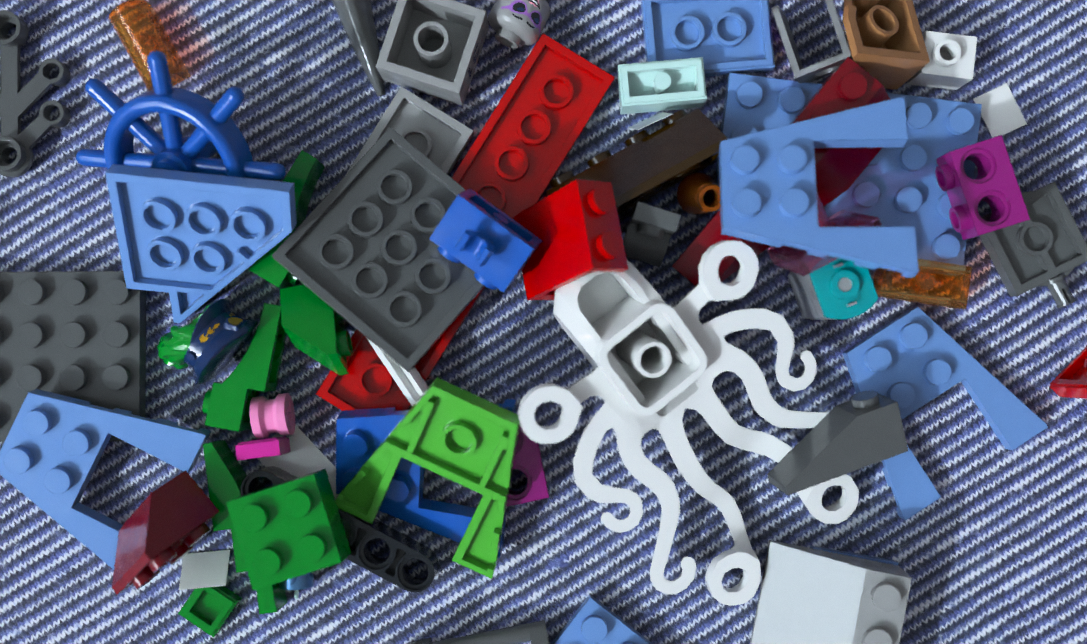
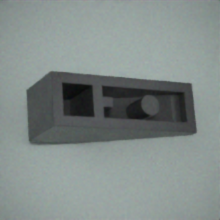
(843, 442)

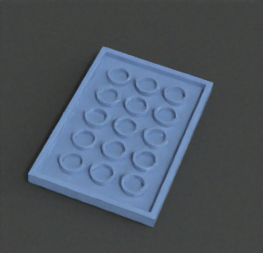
(899, 180)

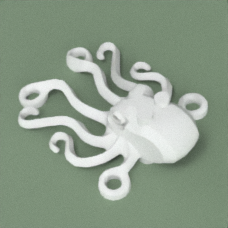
(650, 369)

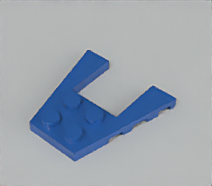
(357, 439)

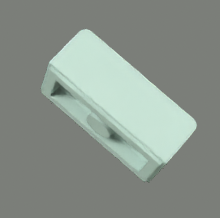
(661, 85)

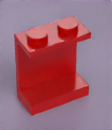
(577, 236)

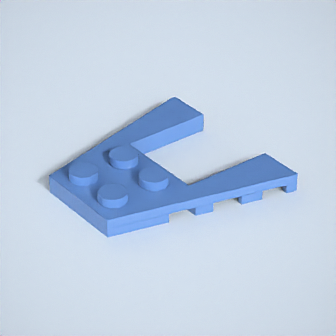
(772, 191)
(914, 364)
(59, 446)

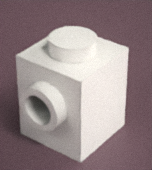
(950, 61)

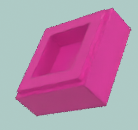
(262, 448)

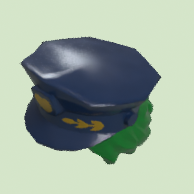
(207, 341)

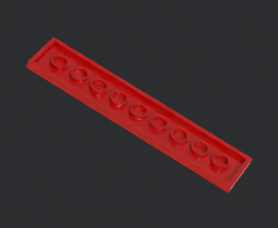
(510, 169)

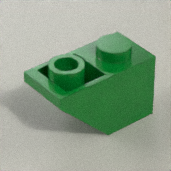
(315, 328)

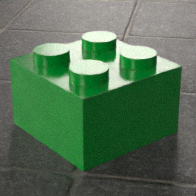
(289, 529)

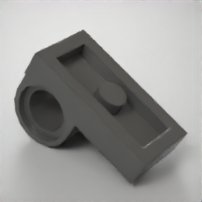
(649, 233)

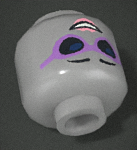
(518, 21)

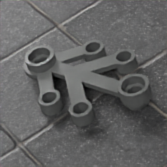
(17, 101)

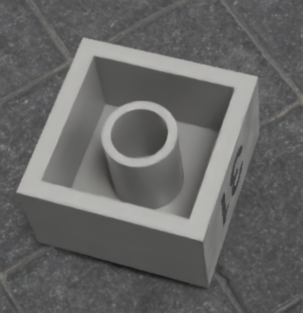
(433, 47)

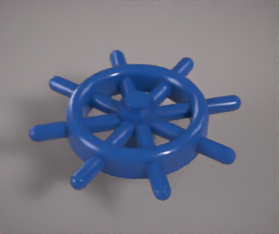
(174, 152)

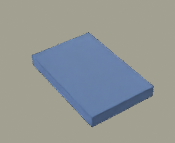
(726, 33)

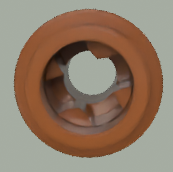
(691, 194)

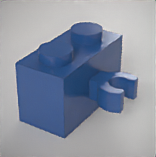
(484, 240)

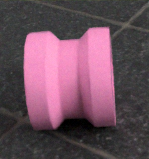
(272, 416)

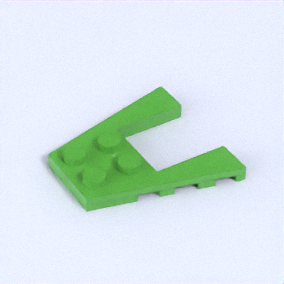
(459, 440)

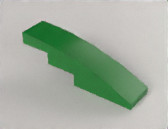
(224, 484)

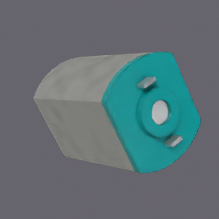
(834, 291)

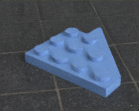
(194, 229)

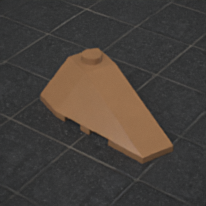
(885, 39)

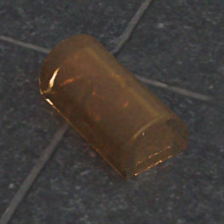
(143, 33)
(933, 285)

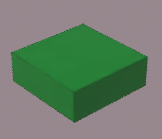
(210, 608)

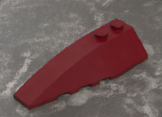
(834, 167)

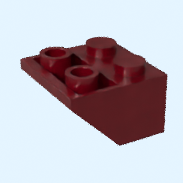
(161, 531)

